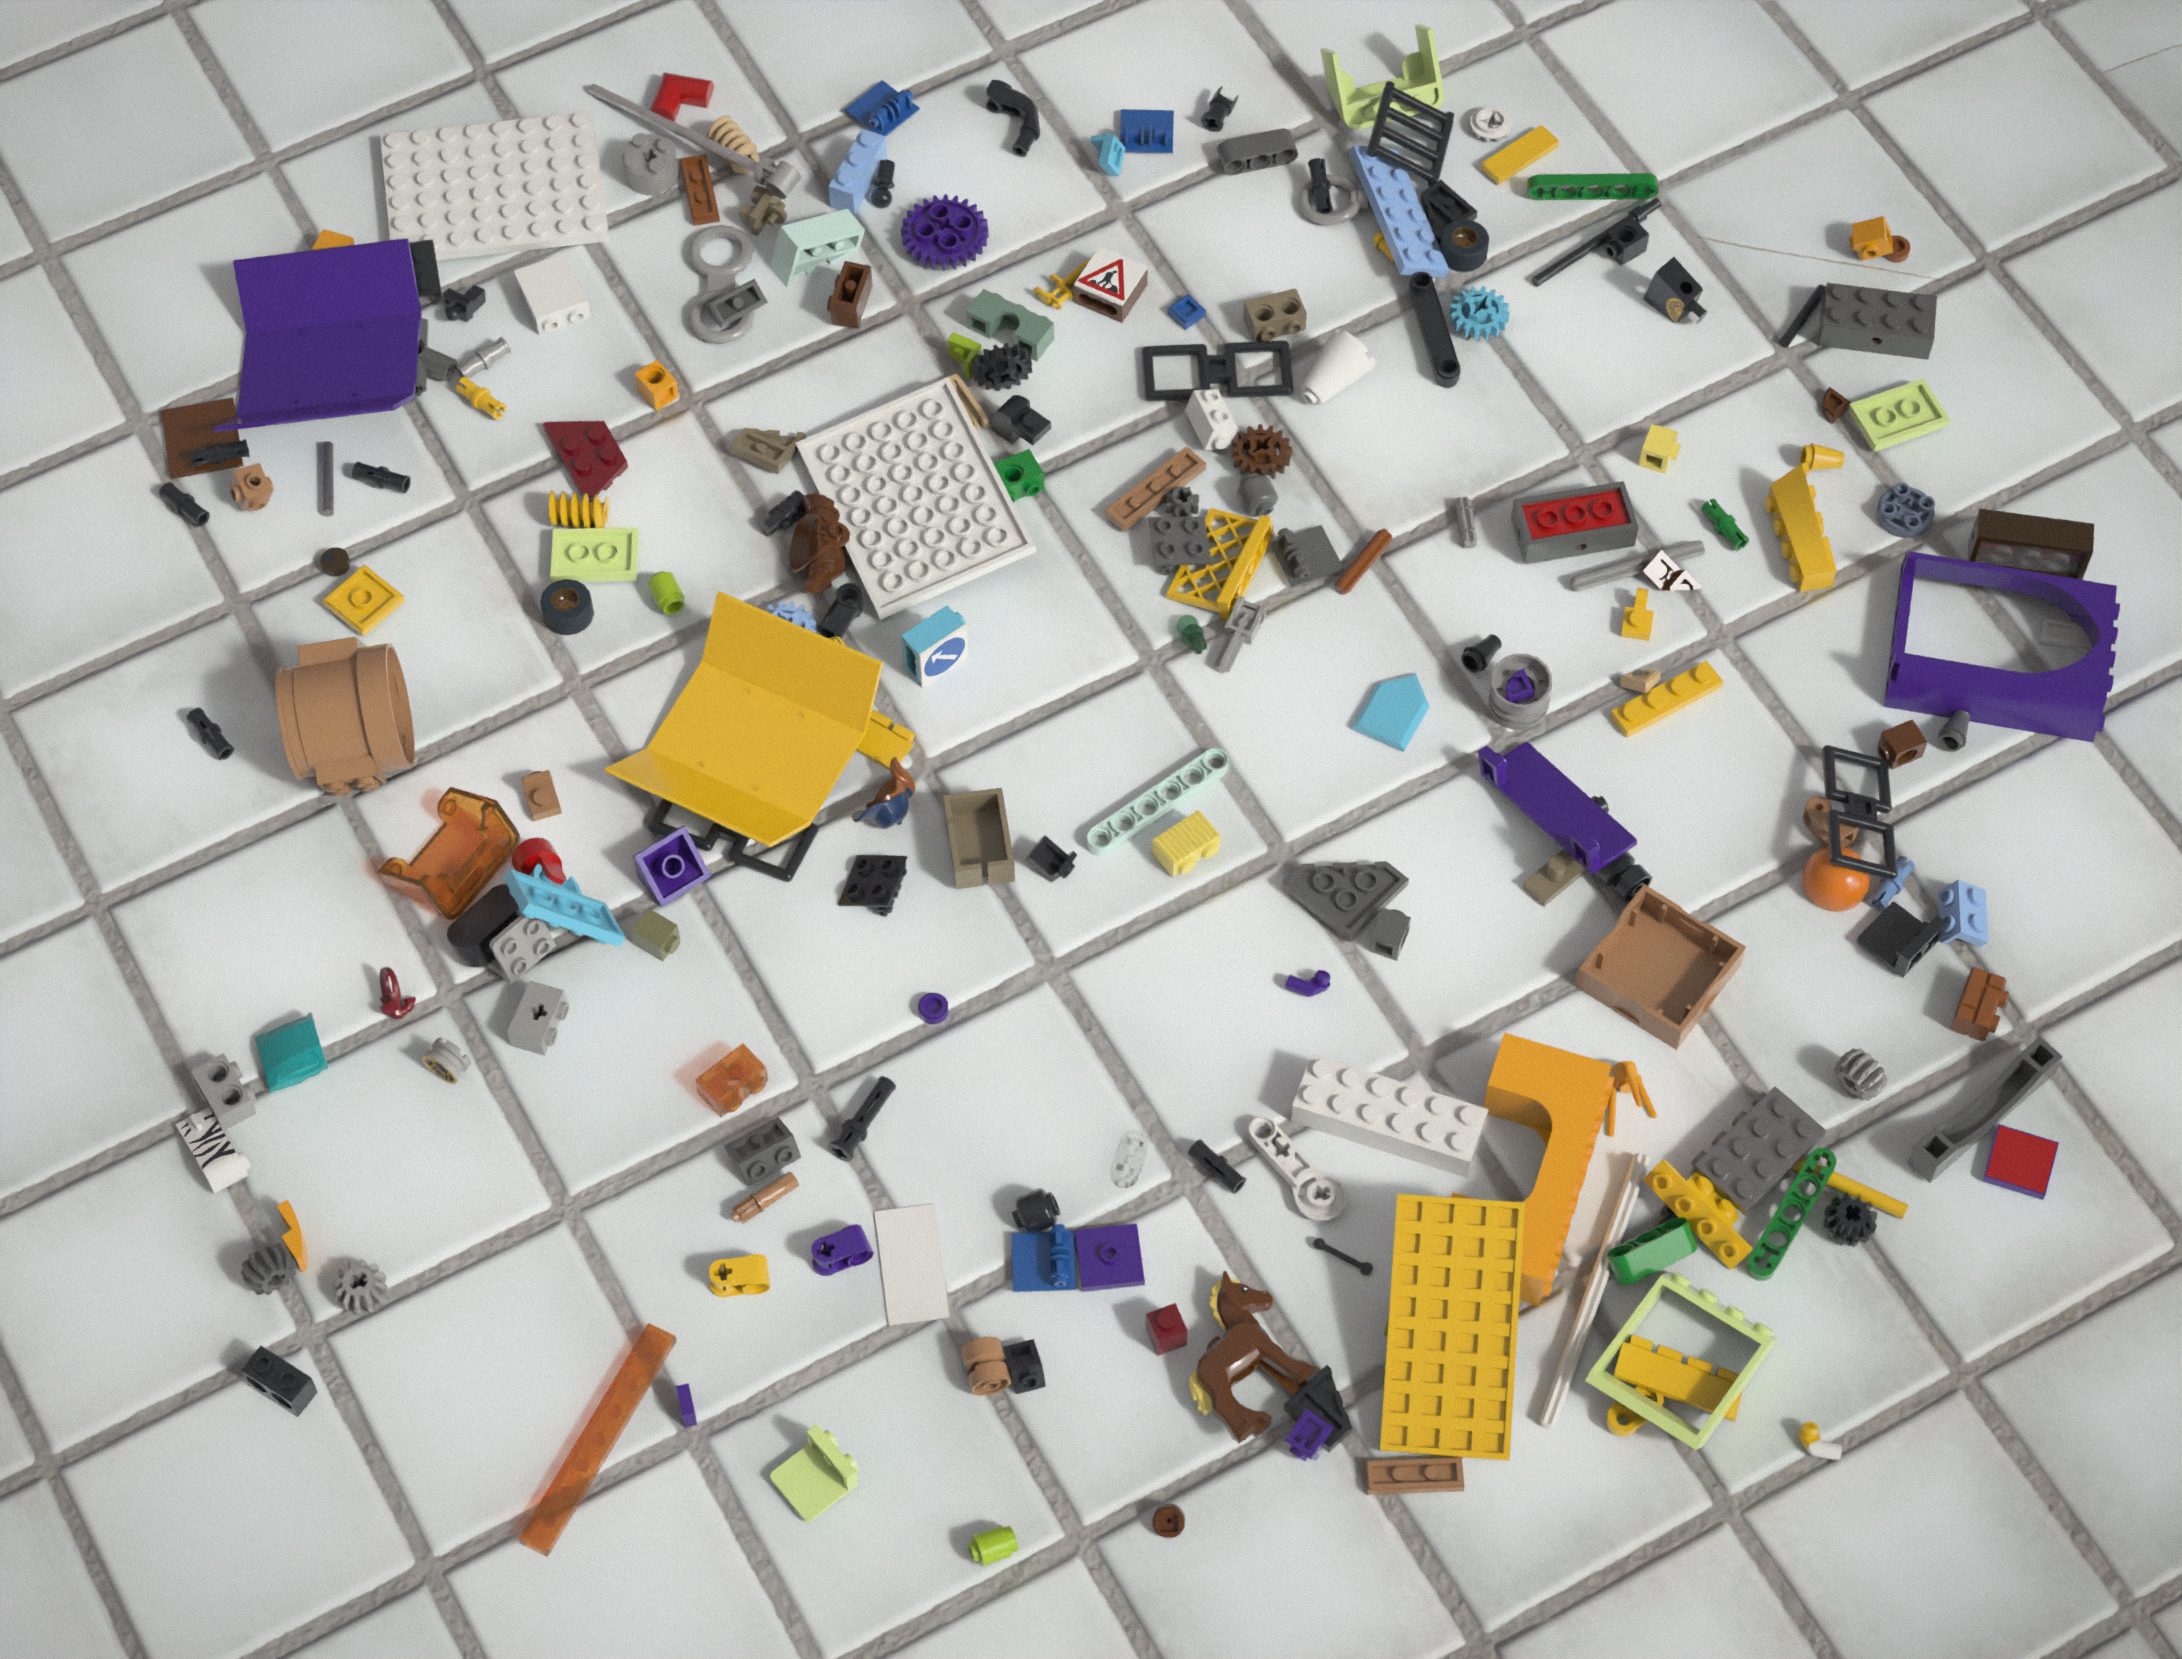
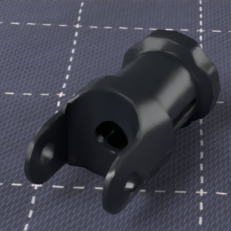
(1219, 109)

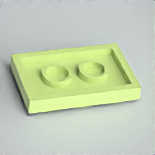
(1898, 414)
(595, 554)

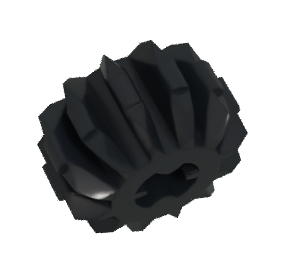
(1854, 1210)

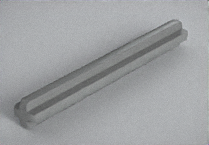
(1633, 566)

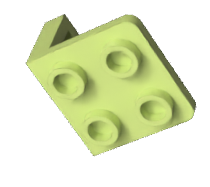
(816, 1475)

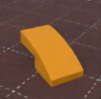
(294, 1239)

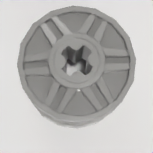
(1527, 712)

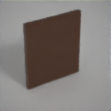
(193, 429)

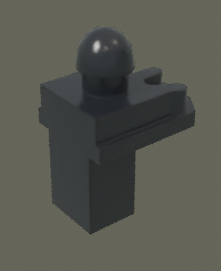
(463, 306)

